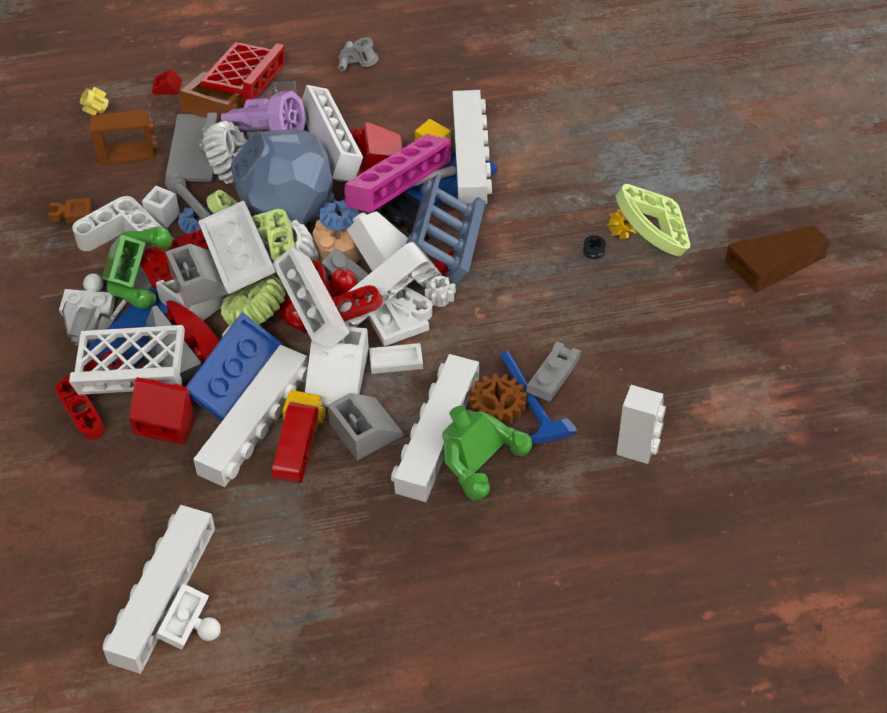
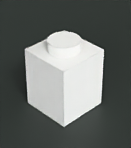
(162, 206)

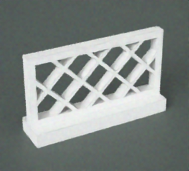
(124, 378)

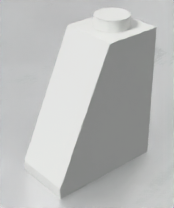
(375, 238)

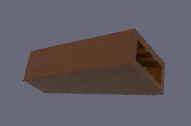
(776, 256)

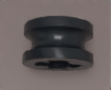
(594, 247)

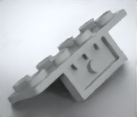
(187, 148)

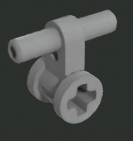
(359, 52)

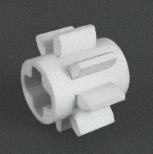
(440, 291)

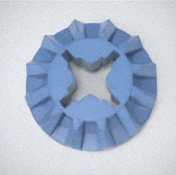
(187, 221)
(332, 221)

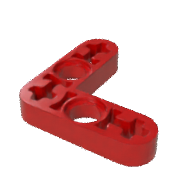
(351, 296)
(72, 399)

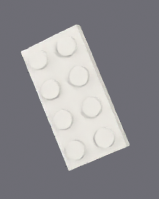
(236, 247)

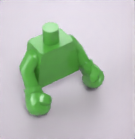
(125, 260)
(472, 441)

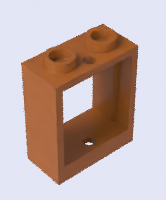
(197, 101)
(126, 151)

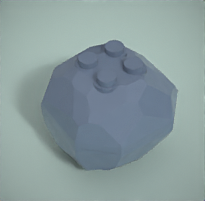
(284, 173)

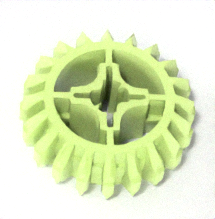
(255, 301)

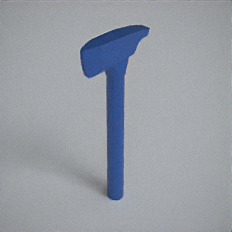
(548, 429)

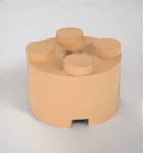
(327, 239)

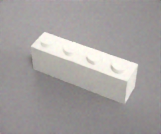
(310, 298)

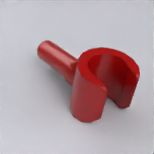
(443, 268)

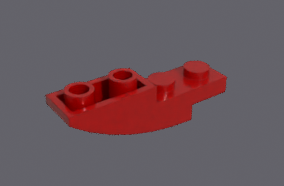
(197, 333)

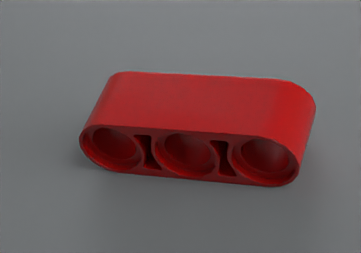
(295, 442)

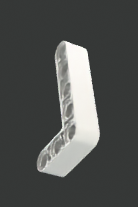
(111, 221)
(394, 275)

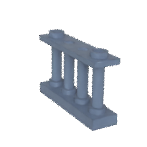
(467, 228)

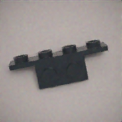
(402, 211)

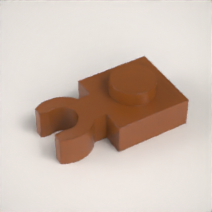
(72, 211)

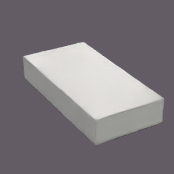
(395, 358)

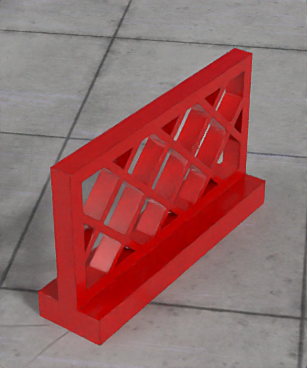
(259, 76)

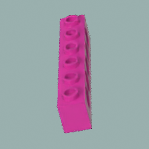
(397, 173)

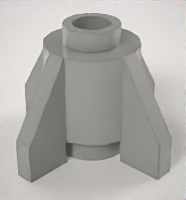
(83, 320)

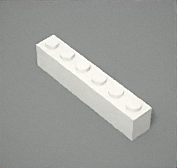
(331, 130)
(469, 146)
(251, 416)
(425, 452)
(152, 597)

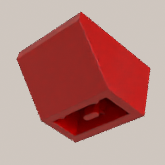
(161, 411)

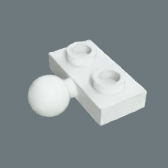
(91, 297)
(184, 617)

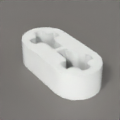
(413, 302)

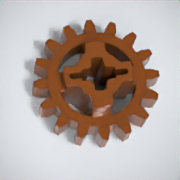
(510, 397)

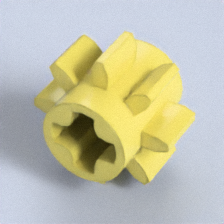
(94, 101)

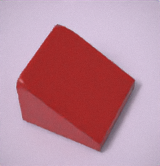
(167, 83)

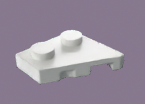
(396, 323)

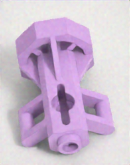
(280, 112)

